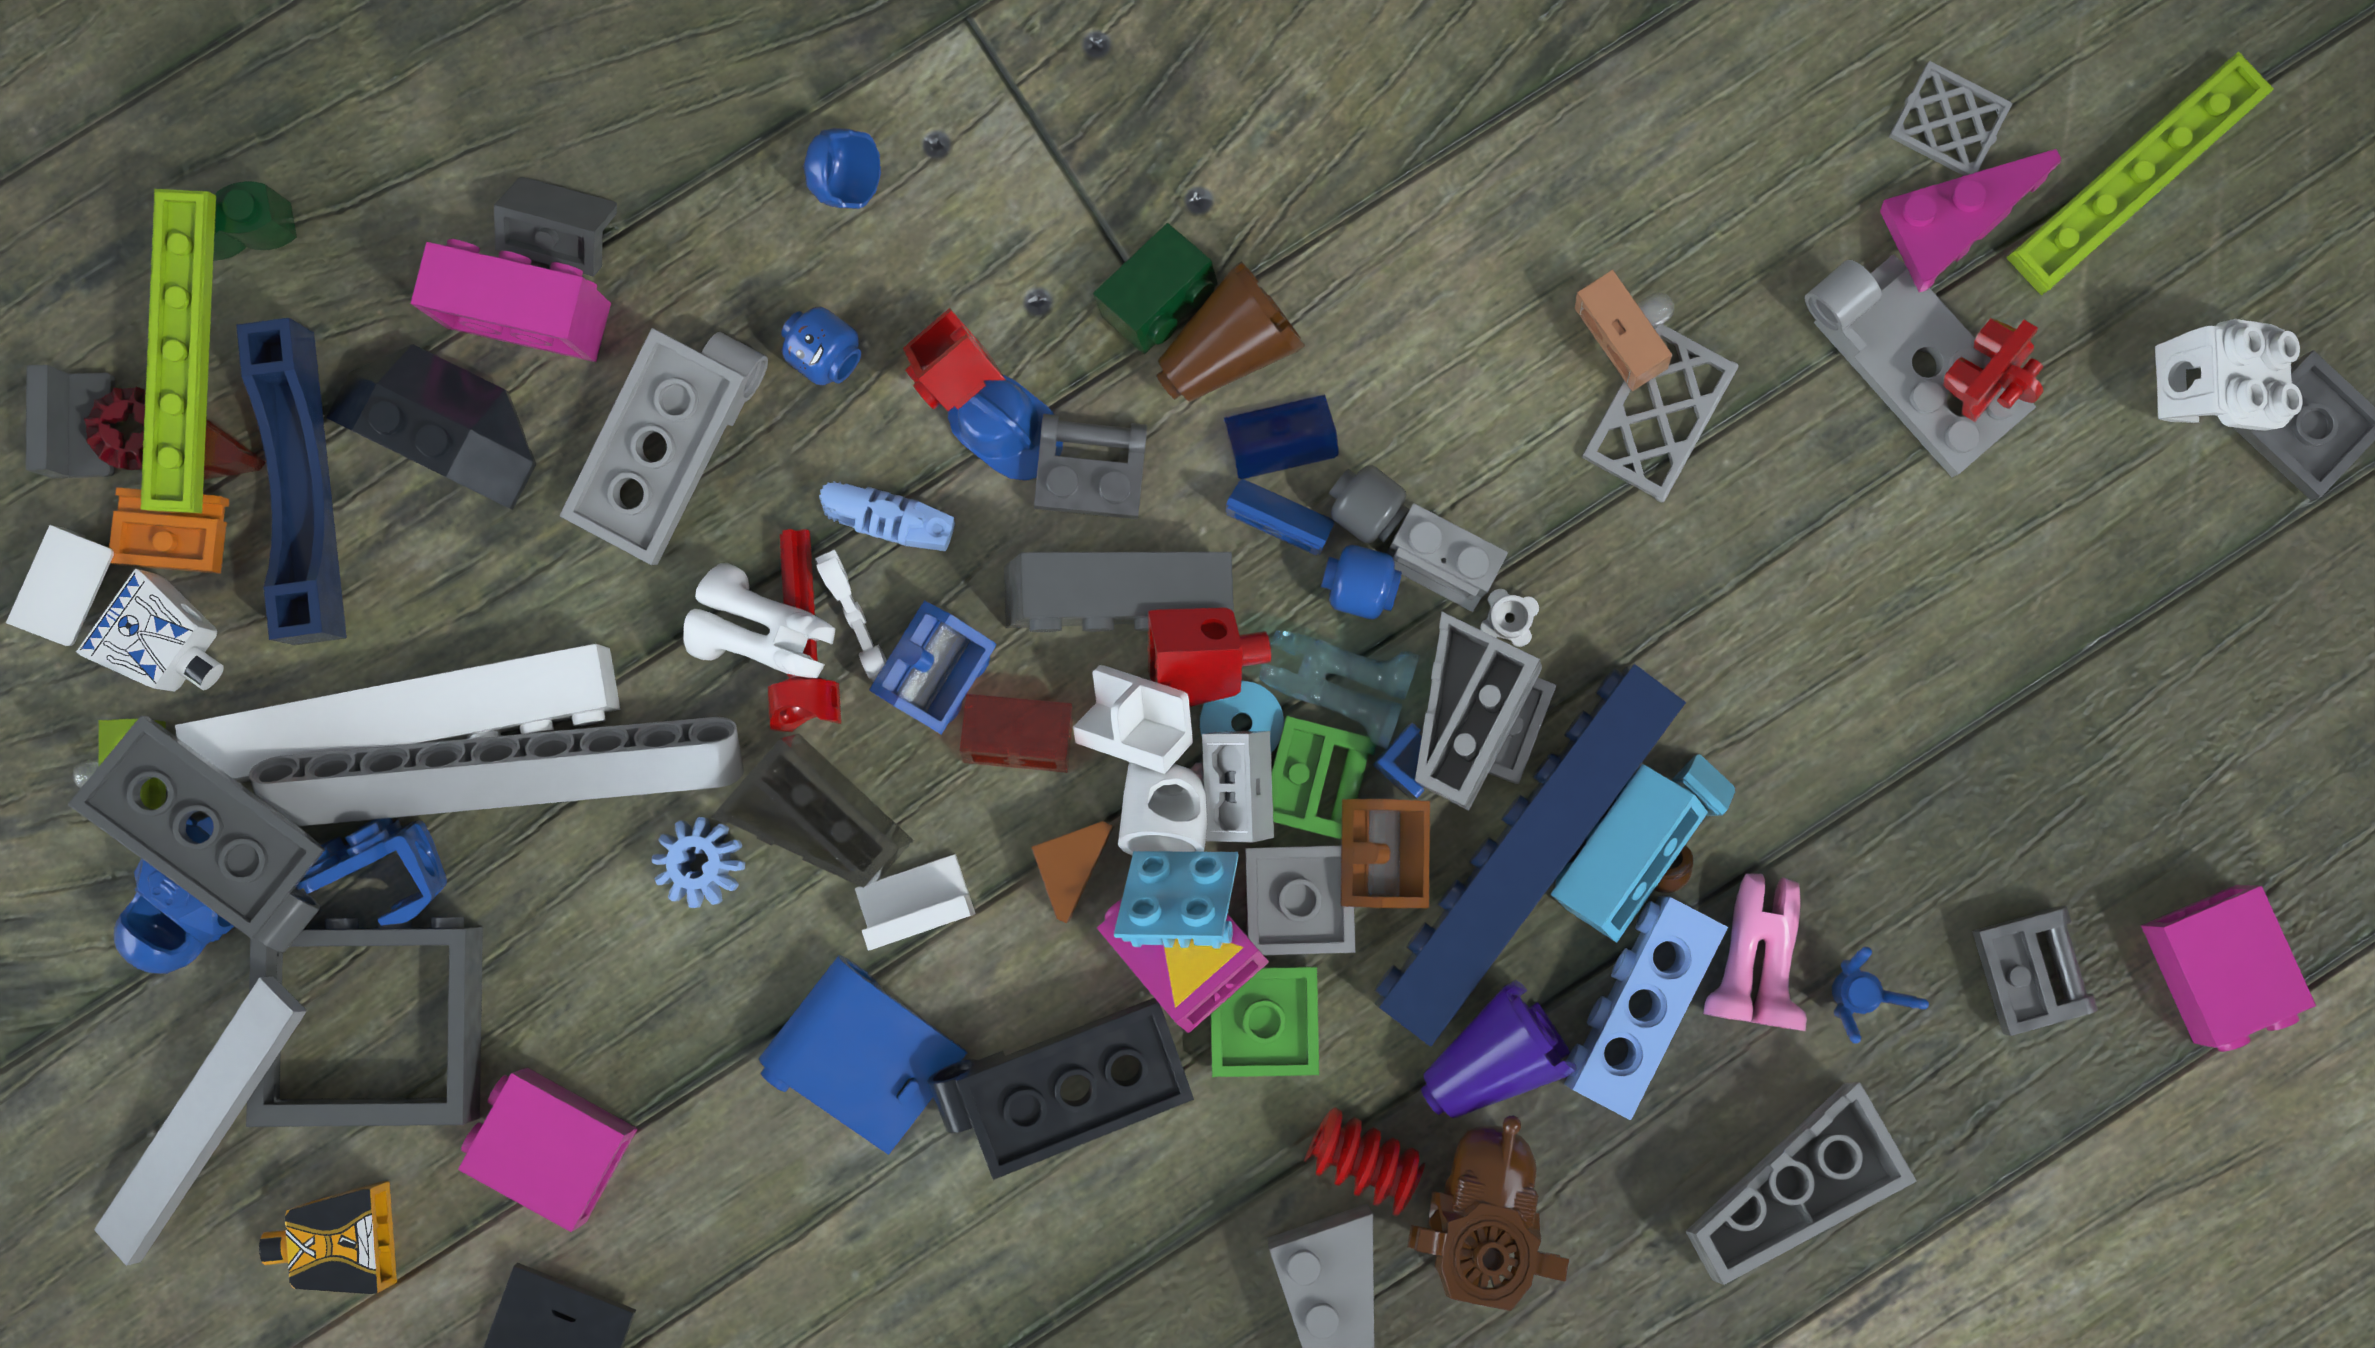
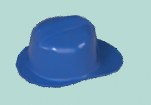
(1003, 428)

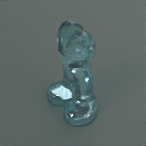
(1311, 686)

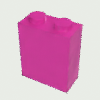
(2229, 967)
(546, 1148)

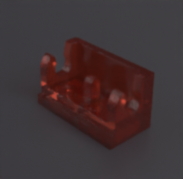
(1016, 733)

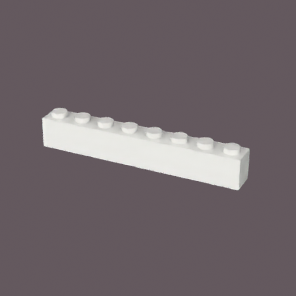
(434, 708)

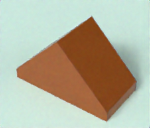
(1068, 865)

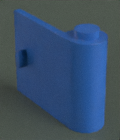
(855, 1051)

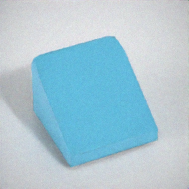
(1707, 784)

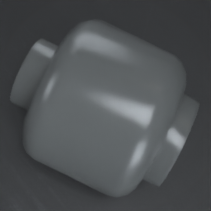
(1368, 504)

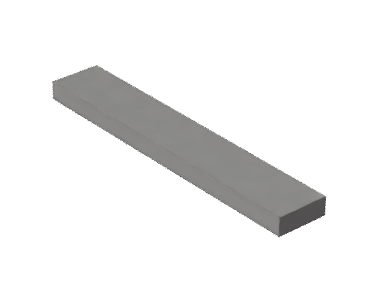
(200, 1120)

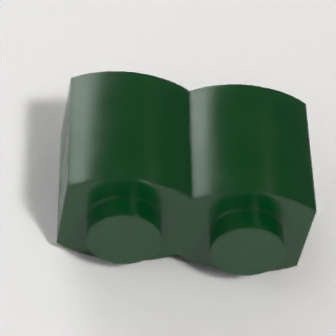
(251, 217)

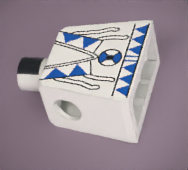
(154, 636)

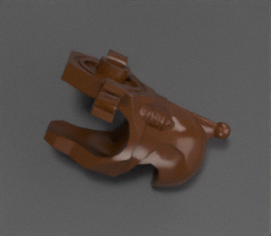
(1486, 1217)

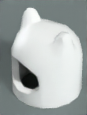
(1163, 810)

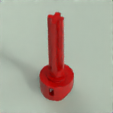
(800, 697)

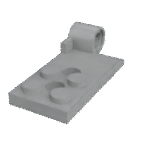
(1879, 326)
(688, 402)

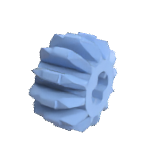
(682, 854)

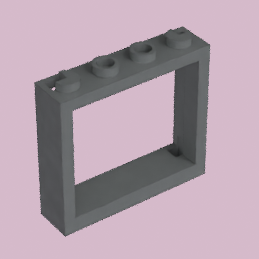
(464, 1032)

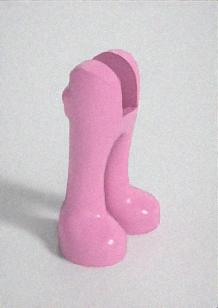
(1779, 932)

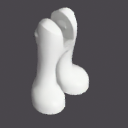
(728, 590)

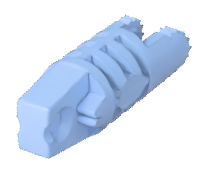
(887, 516)

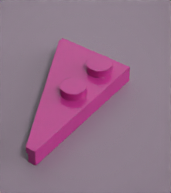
(1947, 218)

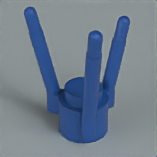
(1862, 993)

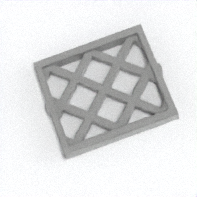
(1967, 88)

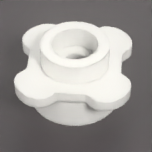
(1523, 610)

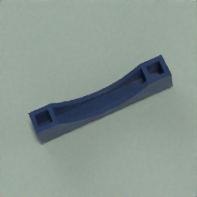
(303, 566)

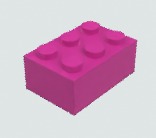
(511, 299)

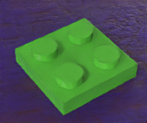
(1268, 1026)

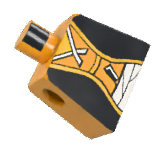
(337, 1242)

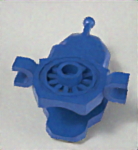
(163, 922)

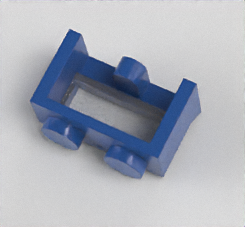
(933, 667)

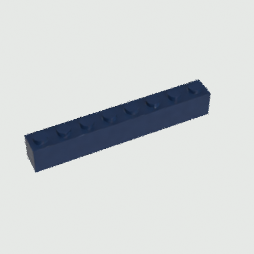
(1528, 853)

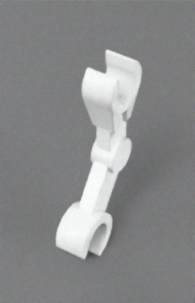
(837, 582)

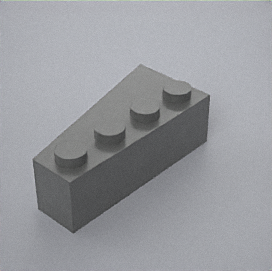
(1111, 587)

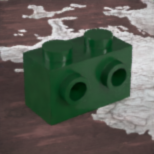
(1156, 289)

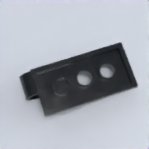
(1018, 1099)

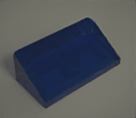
(1282, 437)

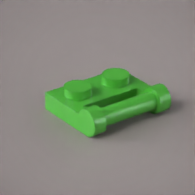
(1302, 770)

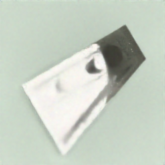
(816, 813)

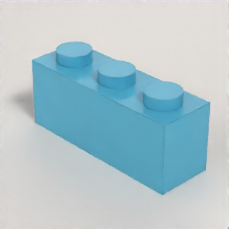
(1629, 852)

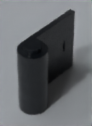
(531, 1320)

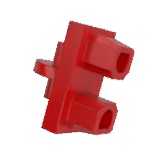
(2007, 351)

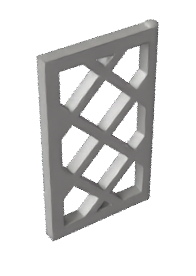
(1678, 452)

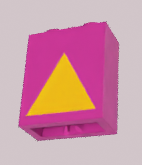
(1190, 979)

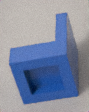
(1401, 761)

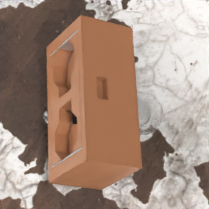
(1627, 327)

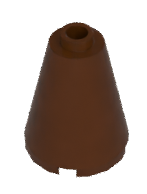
(1227, 338)

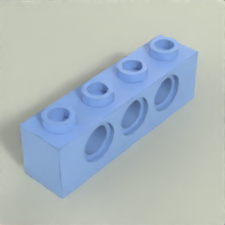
(1695, 943)

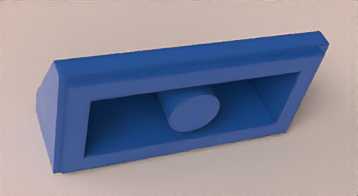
(1279, 517)

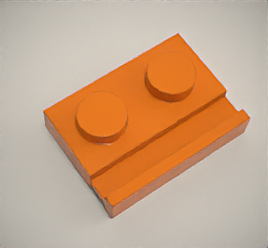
(168, 538)

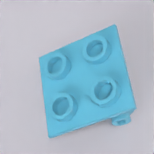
(1177, 898)

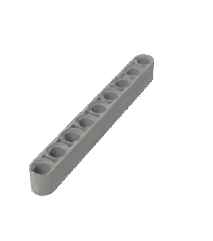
(500, 771)

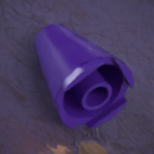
(1497, 1057)

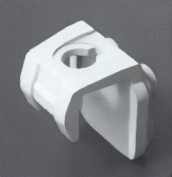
(2241, 378)

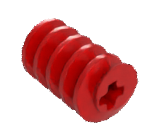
(1366, 1160)

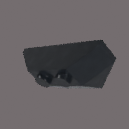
(439, 421)

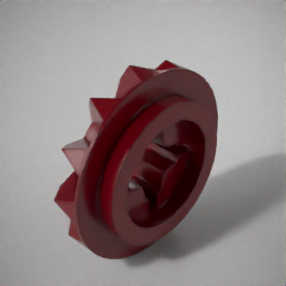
(108, 441)

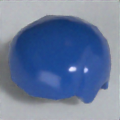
(842, 168)

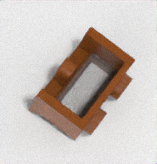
(1385, 853)

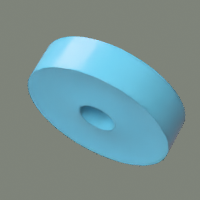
(1254, 702)

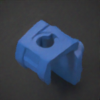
(370, 844)

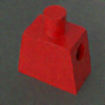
(1202, 652)

